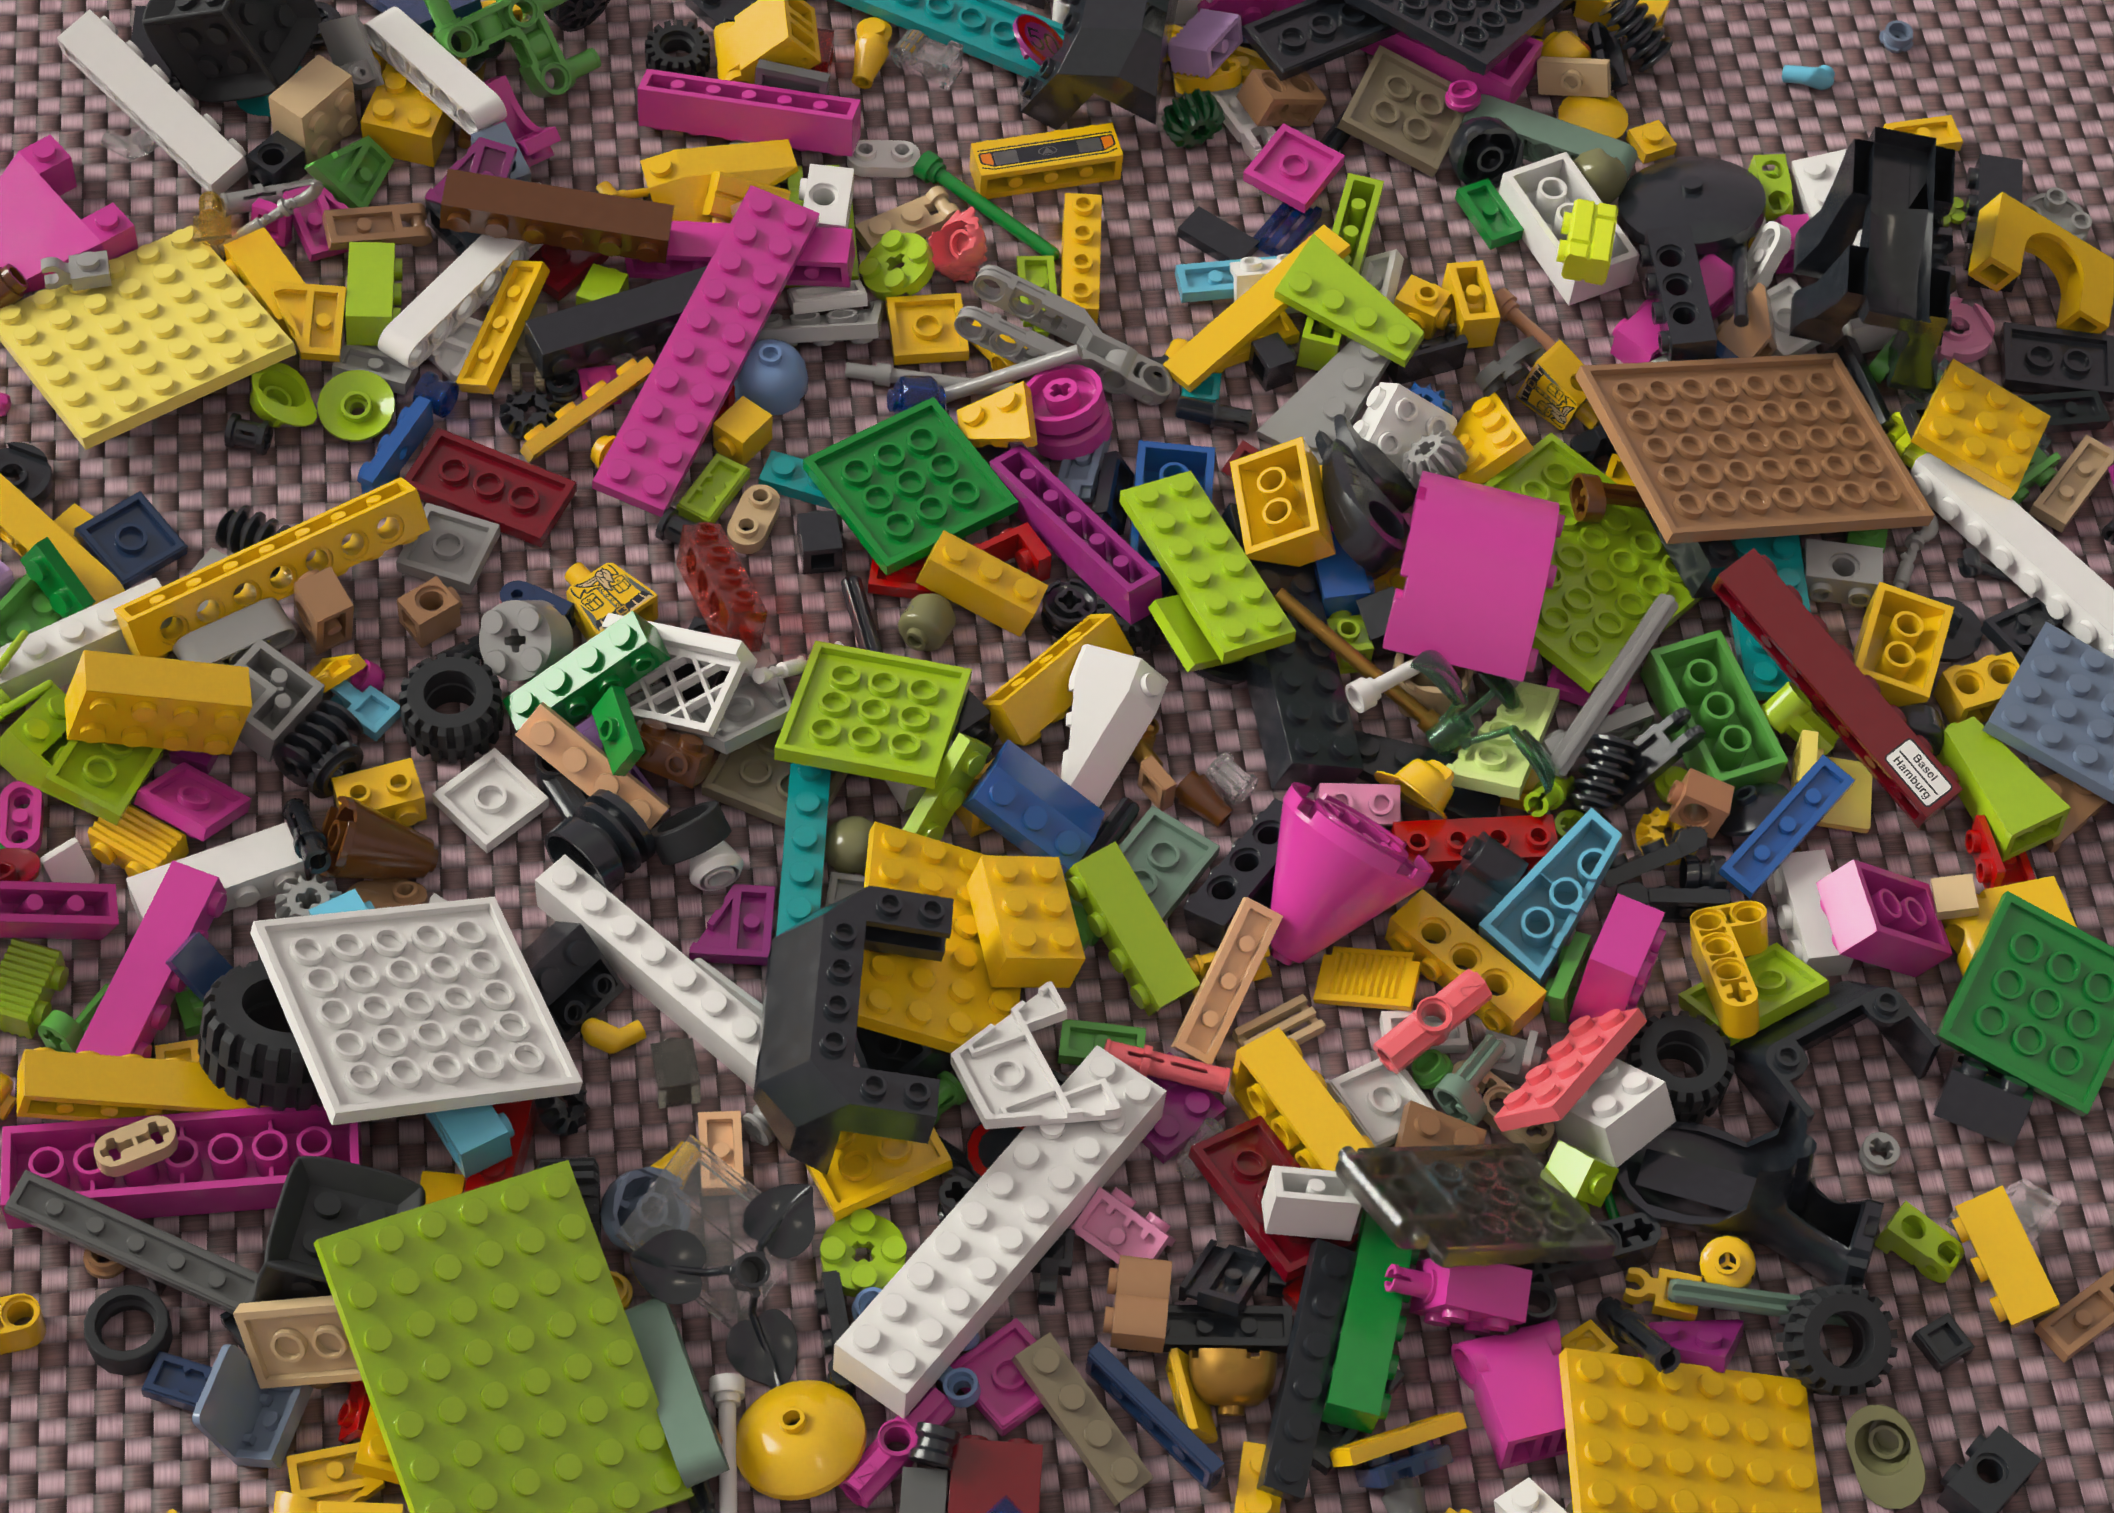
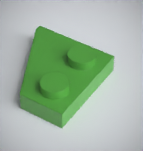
(353, 172)

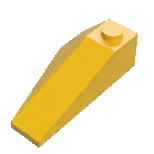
(685, 174)

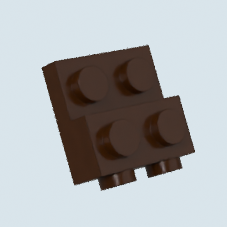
(673, 755)

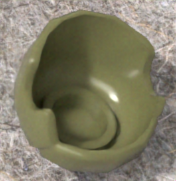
(1603, 173)
(848, 844)

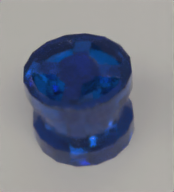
(441, 393)

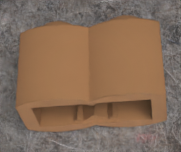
(1140, 1303)

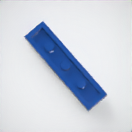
(1786, 826)

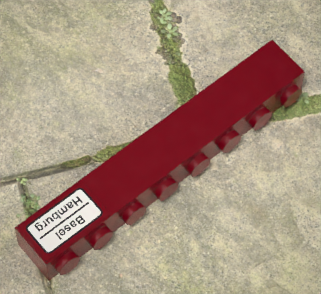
(1837, 687)

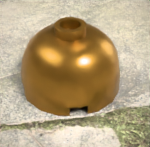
(1232, 1378)

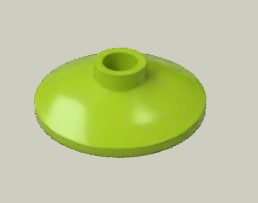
(352, 391)

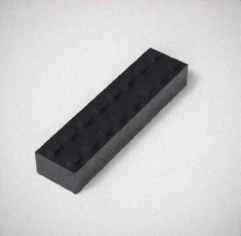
(1299, 690)

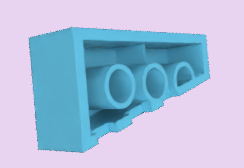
(1550, 900)

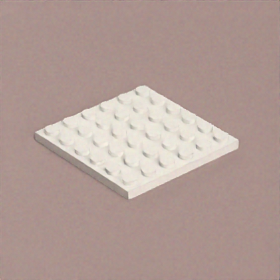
(414, 1009)

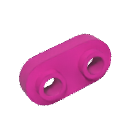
(20, 822)

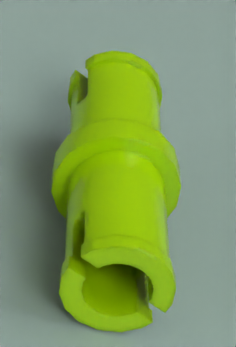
(1551, 801)

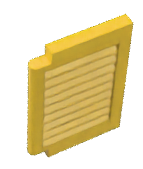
(1368, 978)

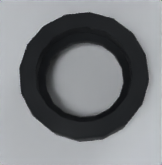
(690, 832)
(114, 1302)

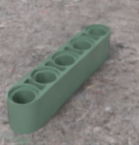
(1549, 136)
(680, 1399)

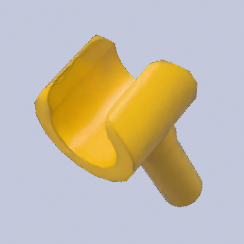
(606, 188)

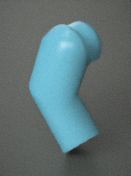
(1815, 77)

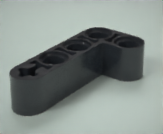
(1636, 1243)

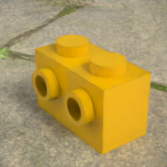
(386, 788)

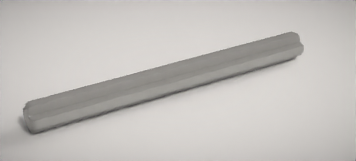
(1613, 683)

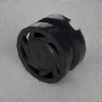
(1067, 605)

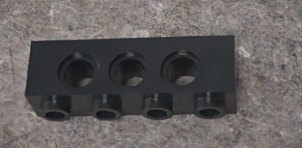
(1678, 294)
(1242, 873)

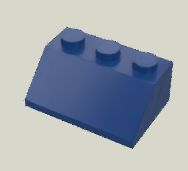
(1034, 807)

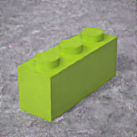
(372, 291)

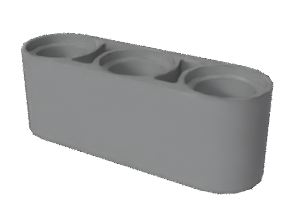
(234, 634)

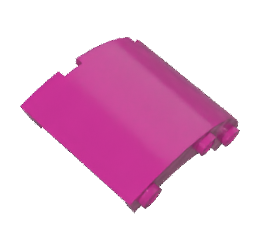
(1474, 576)

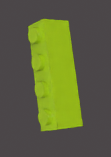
(1131, 929)

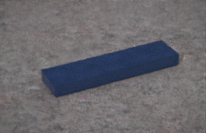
(1154, 1416)

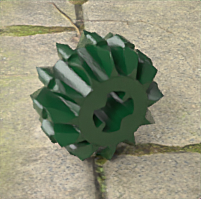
(1193, 118)

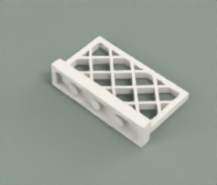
(699, 649)

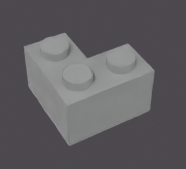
(280, 697)

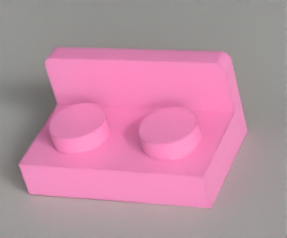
(1375, 801)
(1119, 1230)

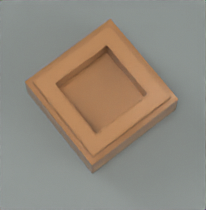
(1156, 783)

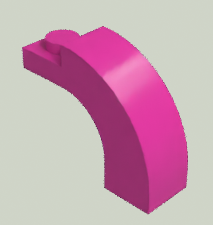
(531, 139)

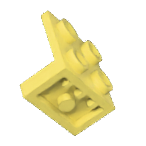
(1854, 807)

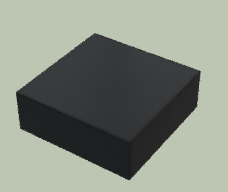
(1943, 1342)

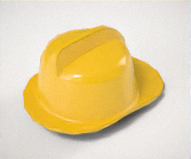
(1422, 784)

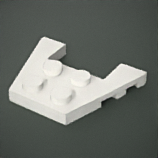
(1012, 1080)

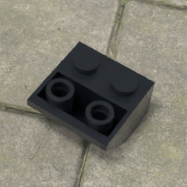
(571, 976)
(1983, 1100)

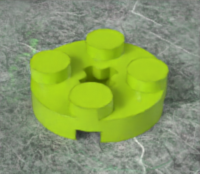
(890, 251)
(868, 1231)

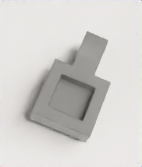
(83, 271)

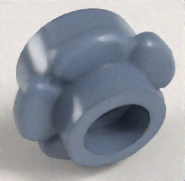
(1897, 36)

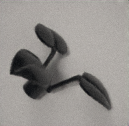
(672, 1272)

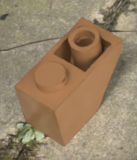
(1758, 336)

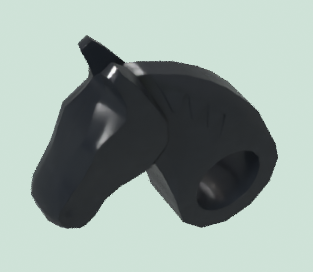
(1364, 498)

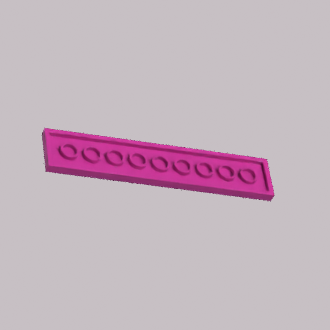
(705, 352)

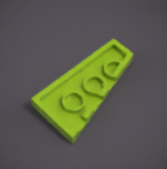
(1345, 301)

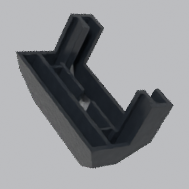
(1107, 51)
(811, 1019)

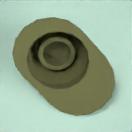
(1885, 1456)

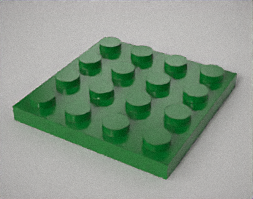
(908, 484)
(2037, 1004)

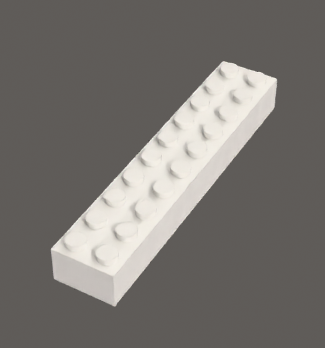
(992, 1241)

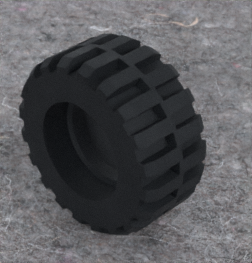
(250, 1044)

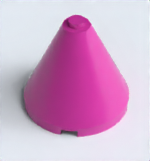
(1334, 873)

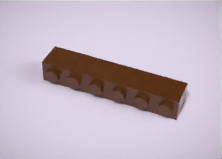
(556, 216)

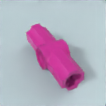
(881, 1465)

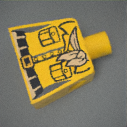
(1554, 390)
(605, 592)

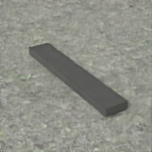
(131, 1242)

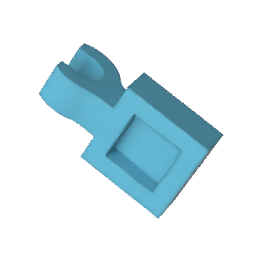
(371, 708)

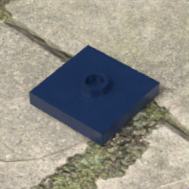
(131, 540)

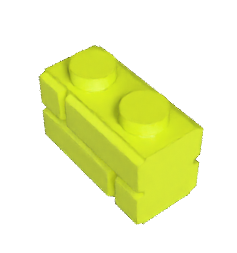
(1589, 241)

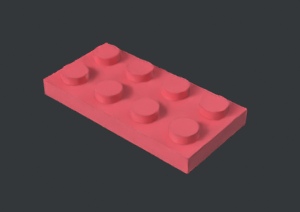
(1569, 1069)

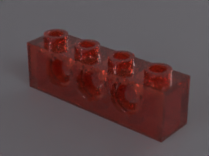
(721, 585)

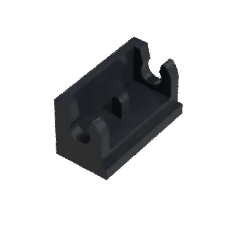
(1432, 357)

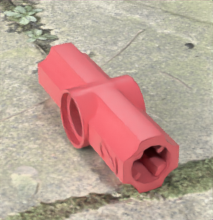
(1414, 1037)

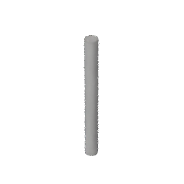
(1013, 373)

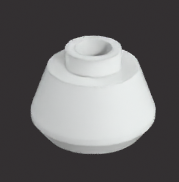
(716, 868)

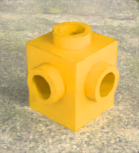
(1425, 305)

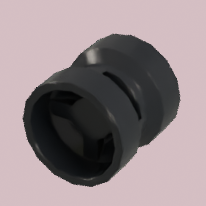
(1698, 874)

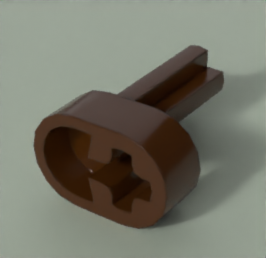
(1591, 495)

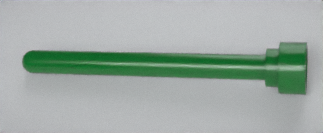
(931, 169)

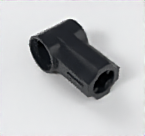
(561, 790)

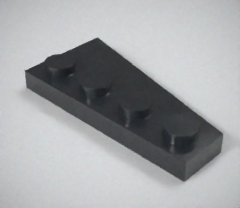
(1392, 755)

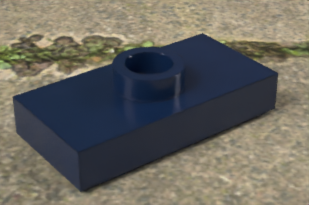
(176, 1381)

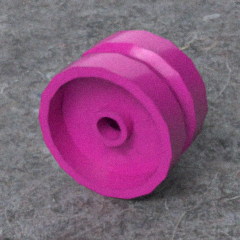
(1069, 412)

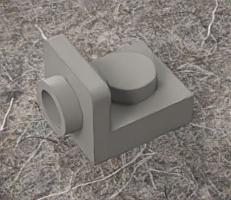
(1518, 1057)

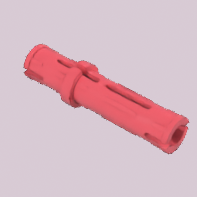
(1171, 1067)

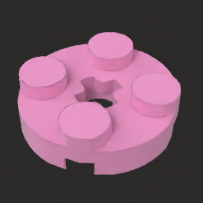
(1975, 339)

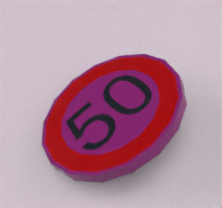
(1036, 38)

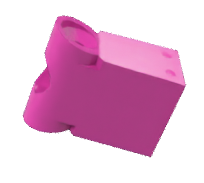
(1517, 1391)

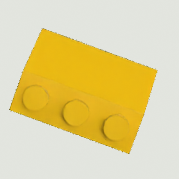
(1282, 505)
(1902, 643)

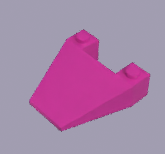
(41, 225)

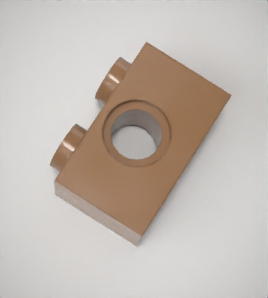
(323, 609)

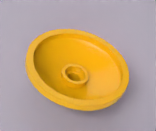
(803, 1457)

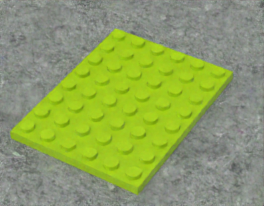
(502, 1354)

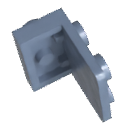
(247, 1421)

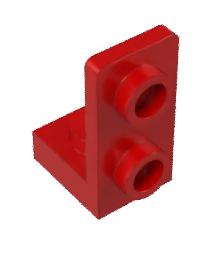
(1025, 546)

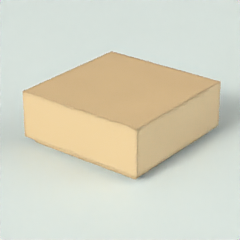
(1954, 896)

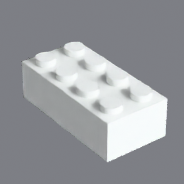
(1538, 199)

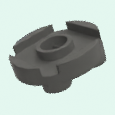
(1510, 367)

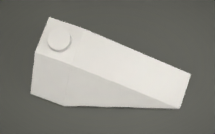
(1110, 713)

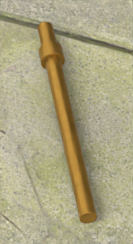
(1424, 717)

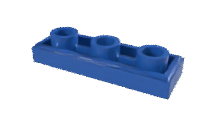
(397, 447)

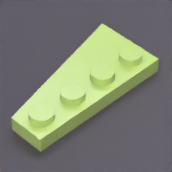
(1498, 764)

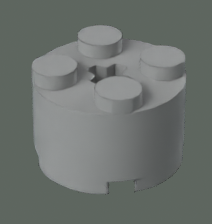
(524, 638)

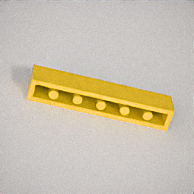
(111, 1086)

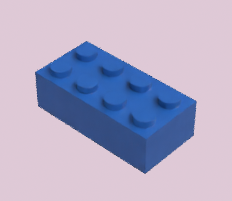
(1164, 460)

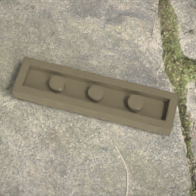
(1082, 1419)

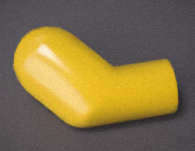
(610, 1038)

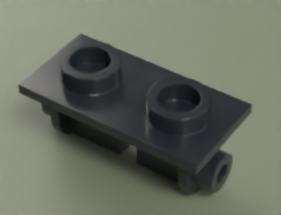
(1607, 47)

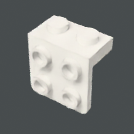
(1400, 418)

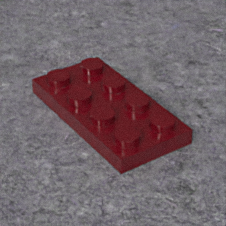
(490, 486)
(1238, 1170)

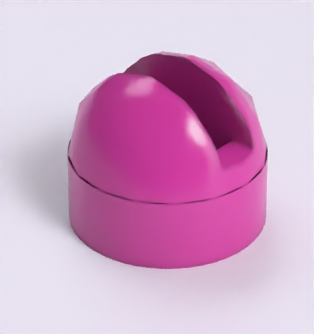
(369, 675)

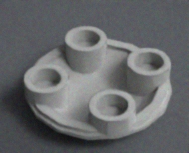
(2062, 211)

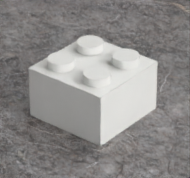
(1618, 1114)

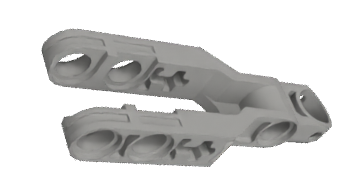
(1116, 363)

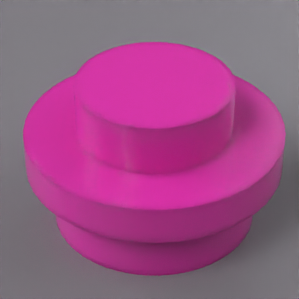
(1463, 96)

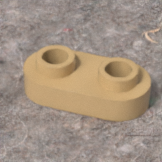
(755, 515)

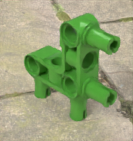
(530, 40)

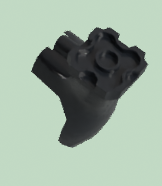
(1754, 1193)

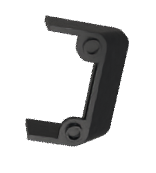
(1777, 1054)

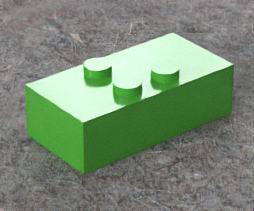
(1710, 683)

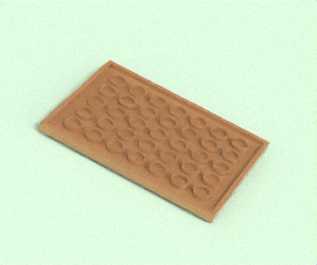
(1753, 447)

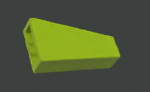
(2001, 787)

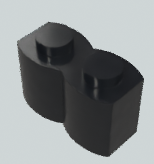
(1480, 879)

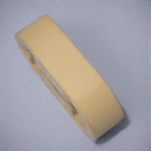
(135, 1146)

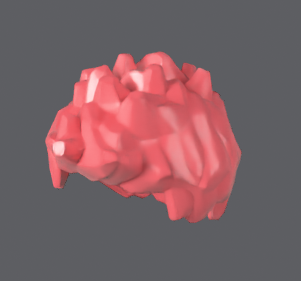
(959, 246)

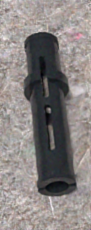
(308, 840)
(1630, 1328)

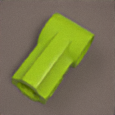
(1792, 712)

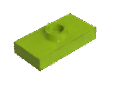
(713, 490)

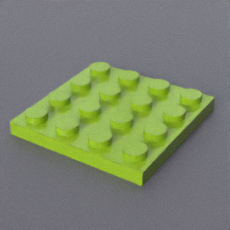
(873, 714)

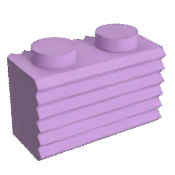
(1205, 42)

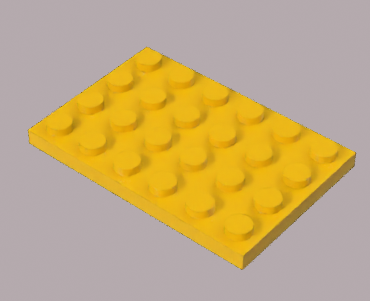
(919, 997)
(1685, 1438)

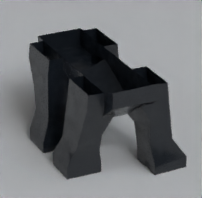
(1895, 194)

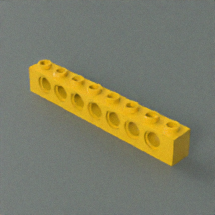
(180, 599)

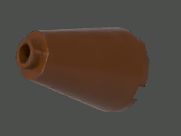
(374, 845)

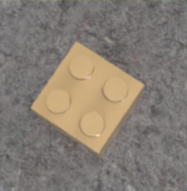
(315, 107)

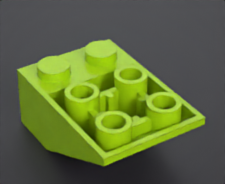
(36, 741)

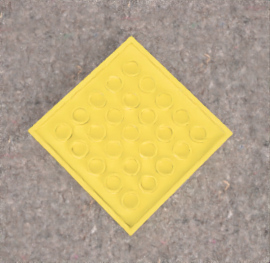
(147, 343)

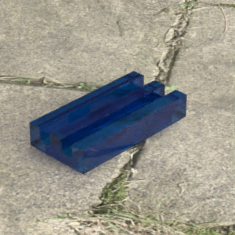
(1274, 221)

